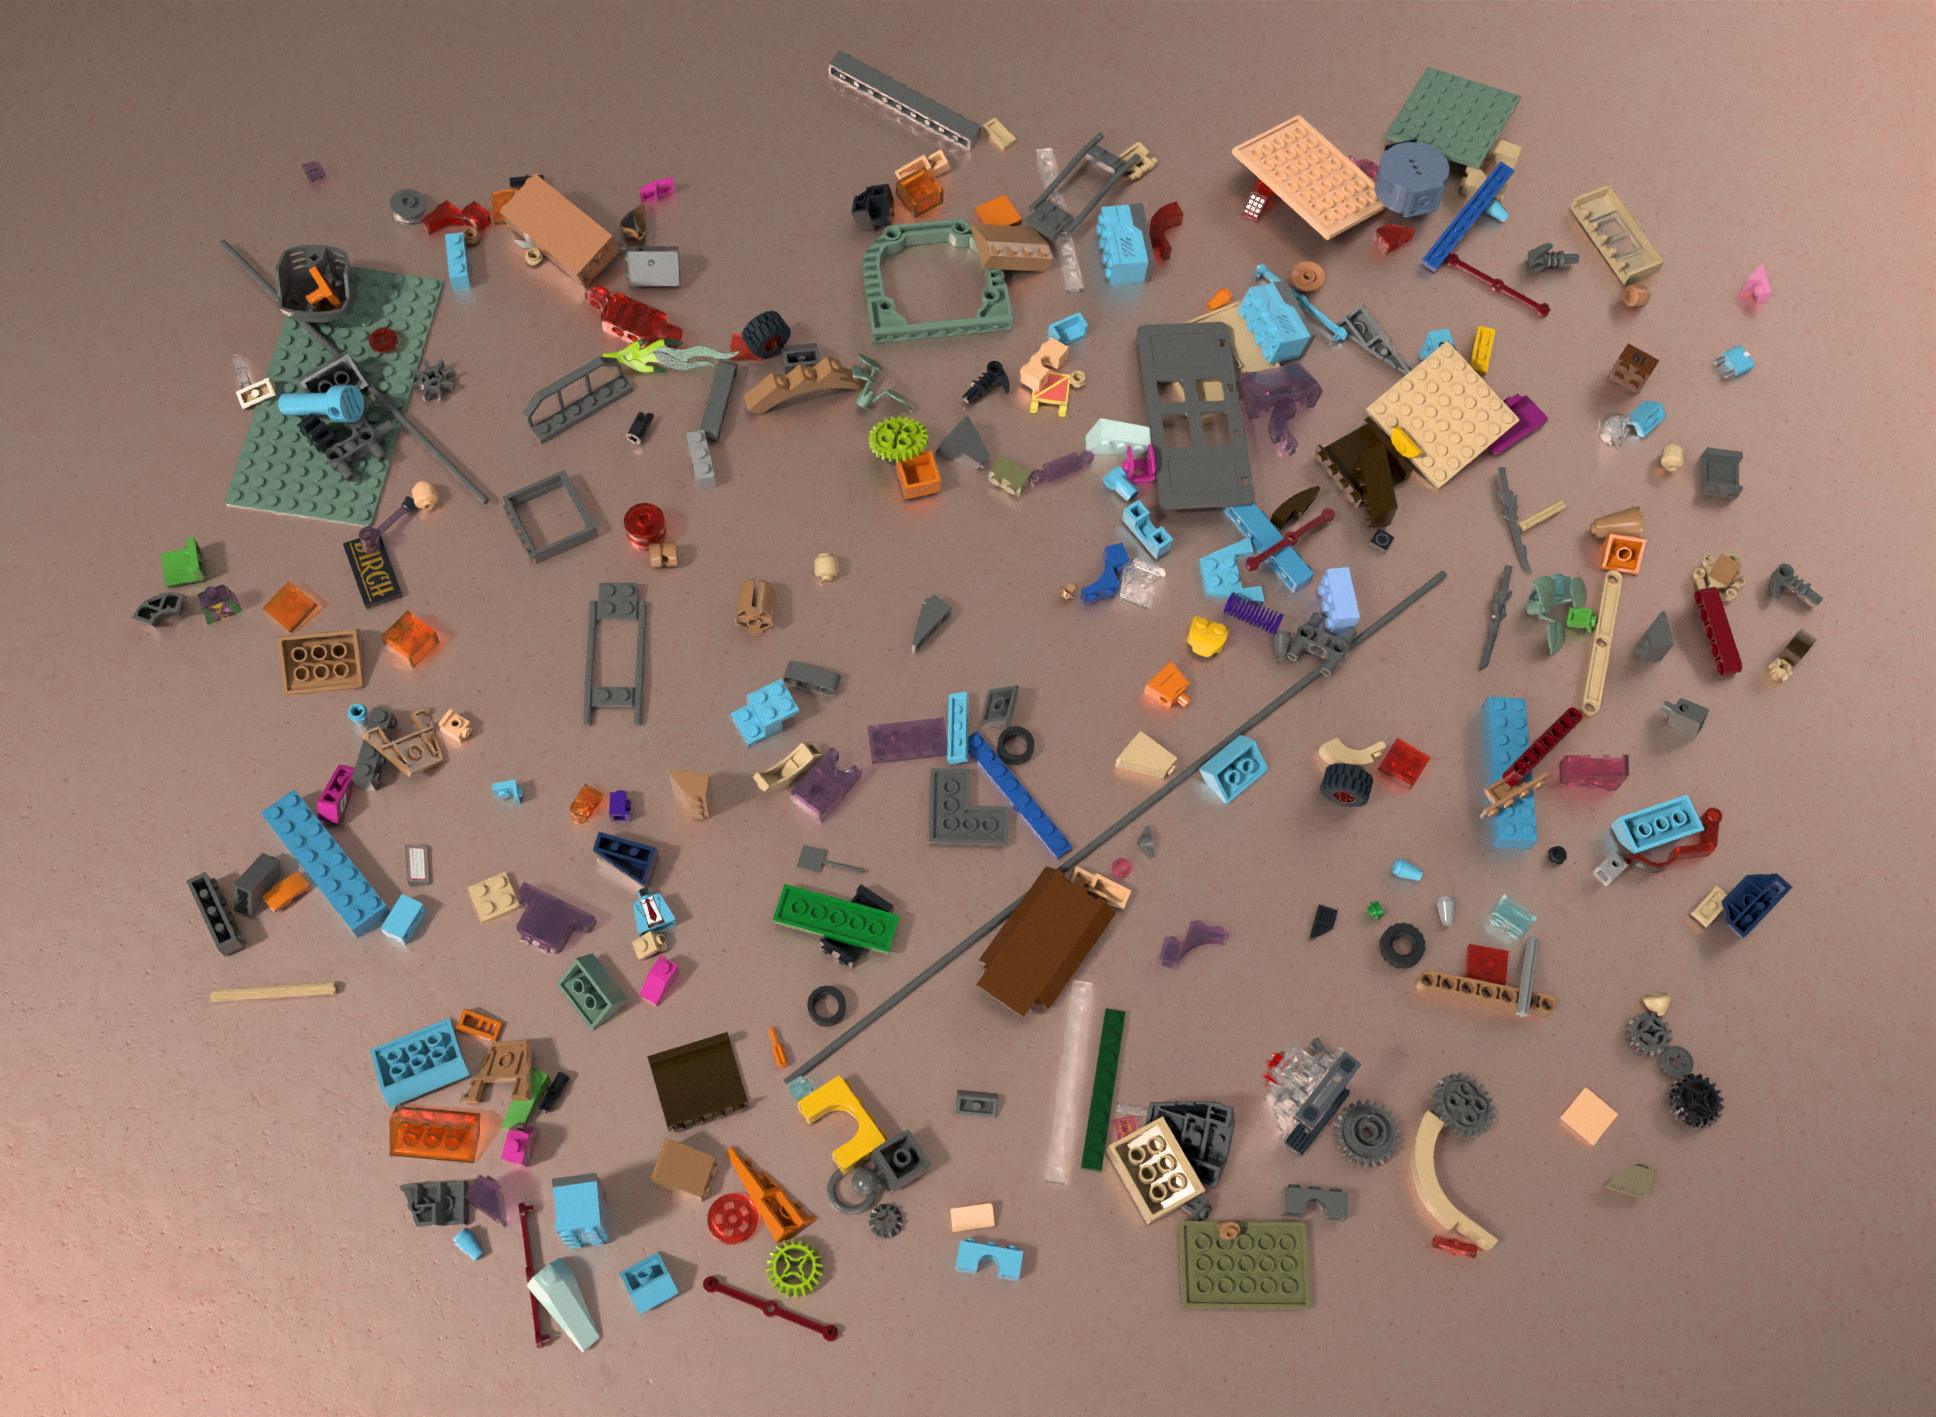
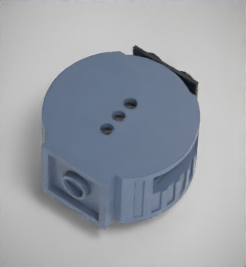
(1411, 178)

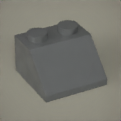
(1655, 641)

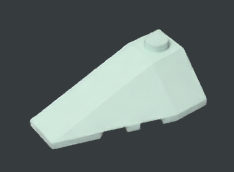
(562, 1298)

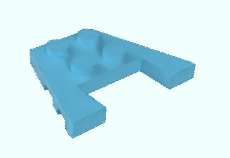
(1222, 576)

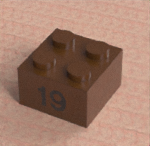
(1633, 368)

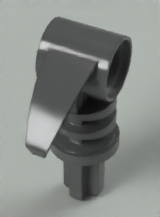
(1541, 258)
(1788, 580)

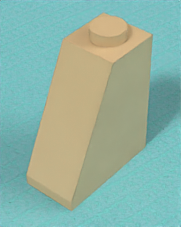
(1146, 757)

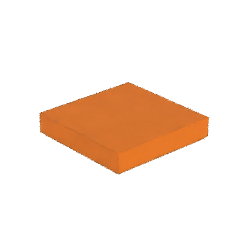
(998, 212)

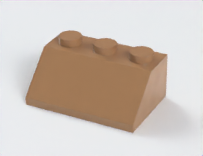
(693, 792)

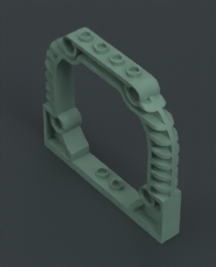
(889, 326)

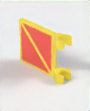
(1053, 392)

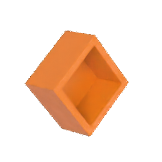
(919, 475)

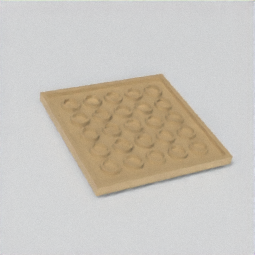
(1444, 413)

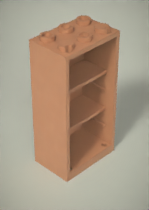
(559, 230)

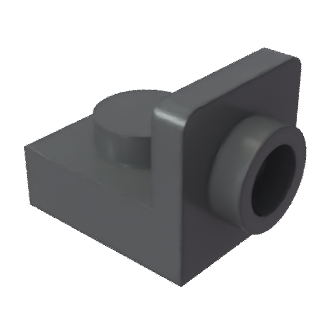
(1198, 1207)

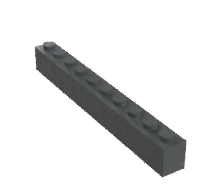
(904, 100)

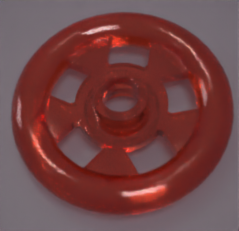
(717, 1208)

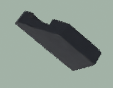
(1323, 921)

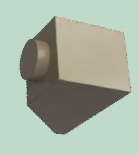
(1633, 1181)

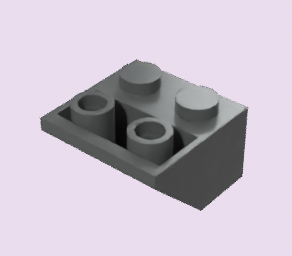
(800, 354)

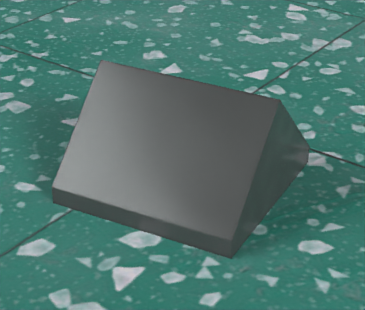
(1000, 707)

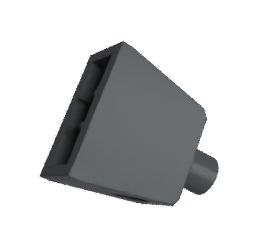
(1685, 717)

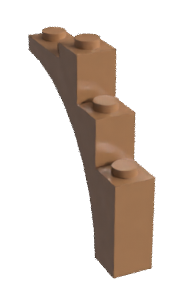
(801, 379)

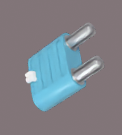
(1736, 360)

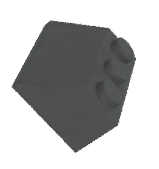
(336, 371)

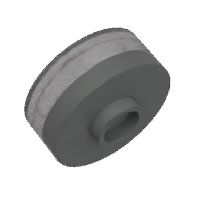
(408, 207)

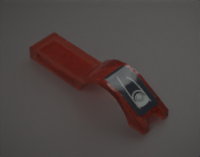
(1678, 853)

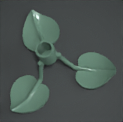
(867, 395)
(1546, 590)

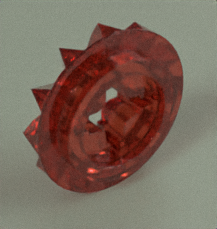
(390, 337)

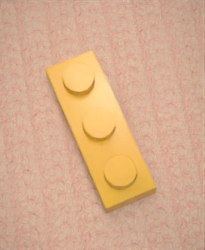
(1482, 350)

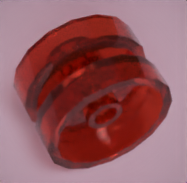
(645, 526)

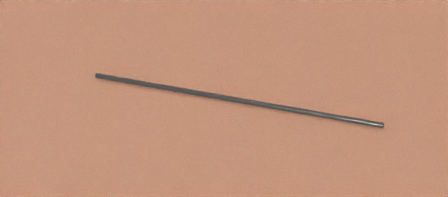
(382, 399)

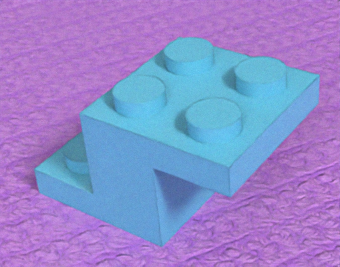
(764, 713)

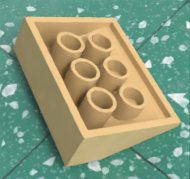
(1155, 1170)

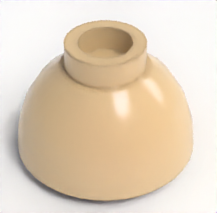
(1658, 1002)

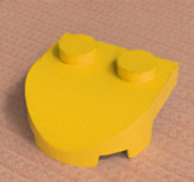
(1207, 636)

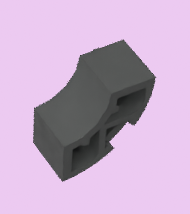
(159, 606)

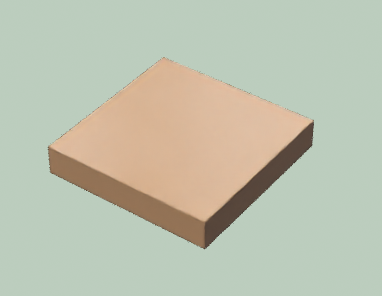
(1589, 1116)

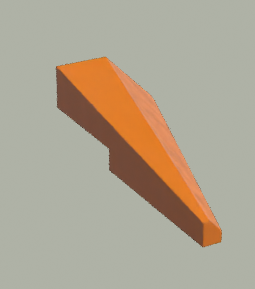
(778, 1211)

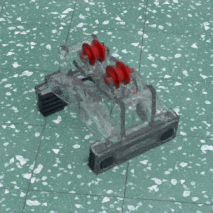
(1306, 1092)

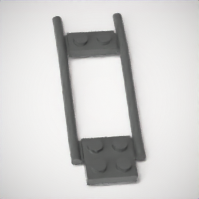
(1052, 220)
(615, 603)

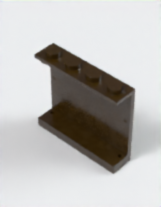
(1342, 454)
(698, 1082)

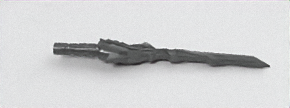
(1510, 514)
(1499, 609)

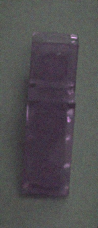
(1197, 934)

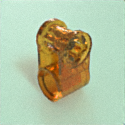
(586, 801)

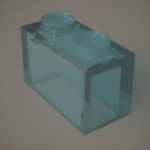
(1511, 918)

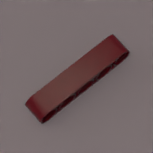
(1718, 631)

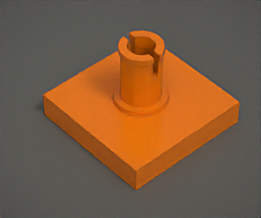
(324, 290)

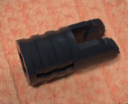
(639, 427)

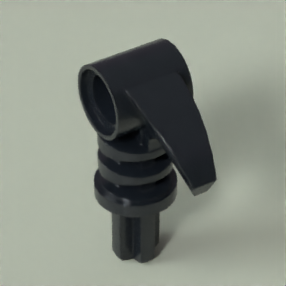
(986, 380)

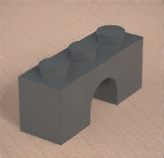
(1333, 1202)

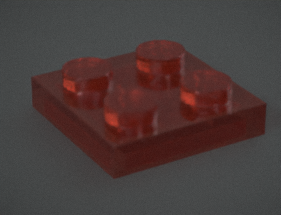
(1404, 763)
(1486, 964)

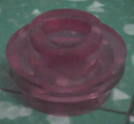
(1121, 862)

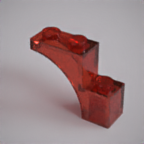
(448, 215)

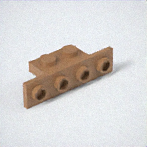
(1504, 794)

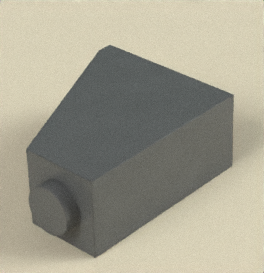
(254, 884)

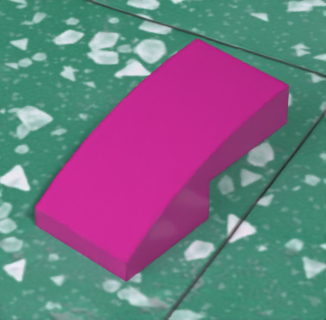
(660, 187)

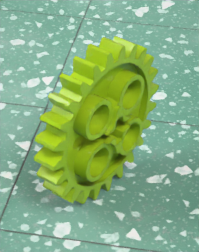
(887, 434)

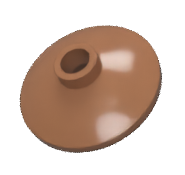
(1310, 271)

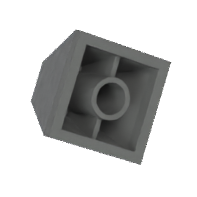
(964, 445)

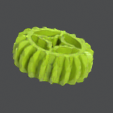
(801, 1261)

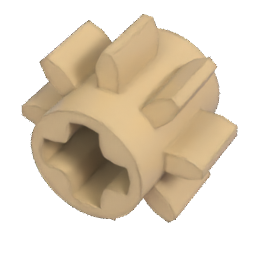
(1780, 670)

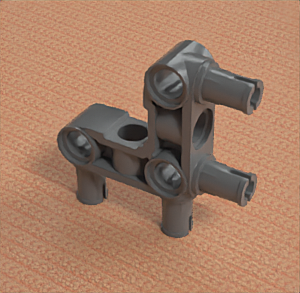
(357, 445)

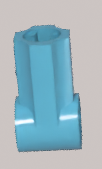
(1118, 480)

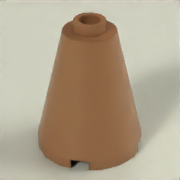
(1624, 522)

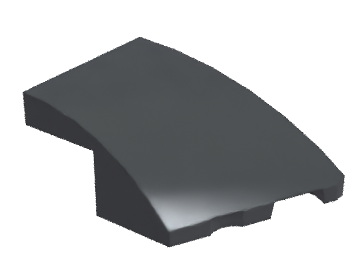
(437, 1203)

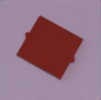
(744, 352)

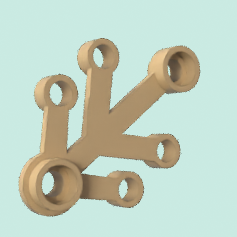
(1708, 566)

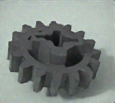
(1653, 1026)

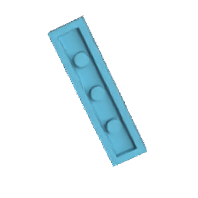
(958, 727)

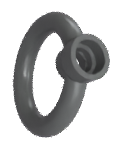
(850, 1210)

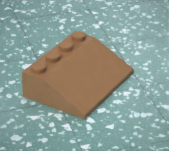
(1011, 248)
(321, 661)

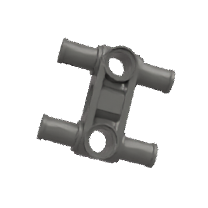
(1322, 644)

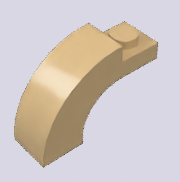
(1337, 752)

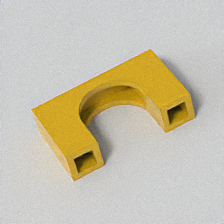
(837, 1096)

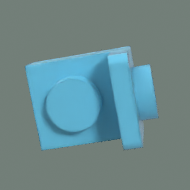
(507, 788)

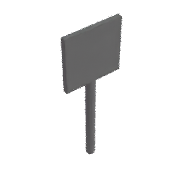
(813, 858)

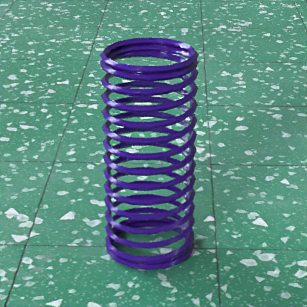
(1273, 628)

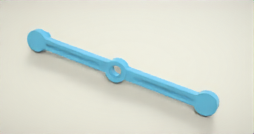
(1340, 333)

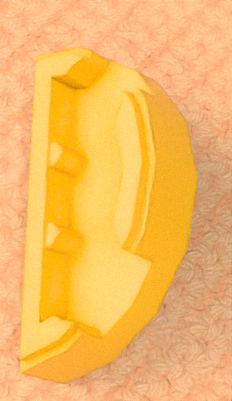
(1403, 443)

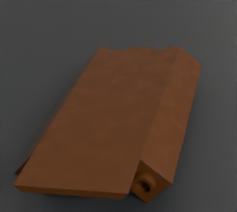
(1043, 942)

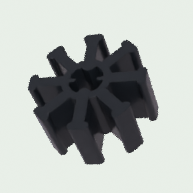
(317, 433)

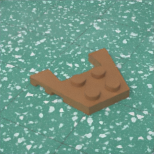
(412, 752)
(503, 1063)

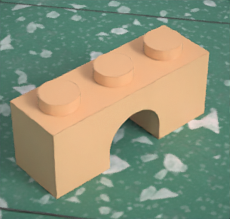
(1050, 354)

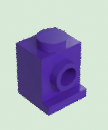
(619, 806)

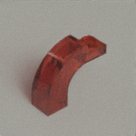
(1164, 219)

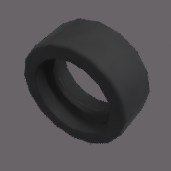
(1018, 732)
(826, 990)

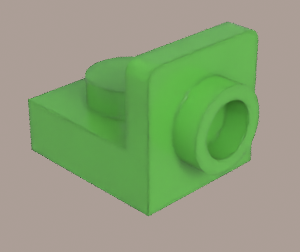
(1582, 618)

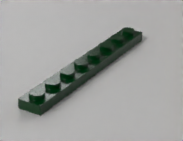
(1103, 1090)

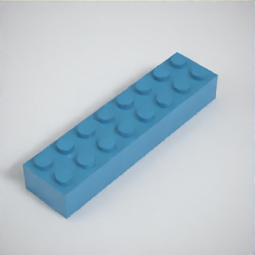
(1505, 741)
(326, 863)

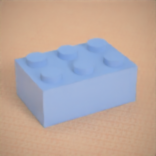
(1338, 600)

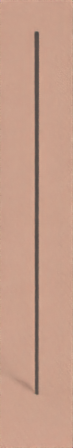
(1104, 836)

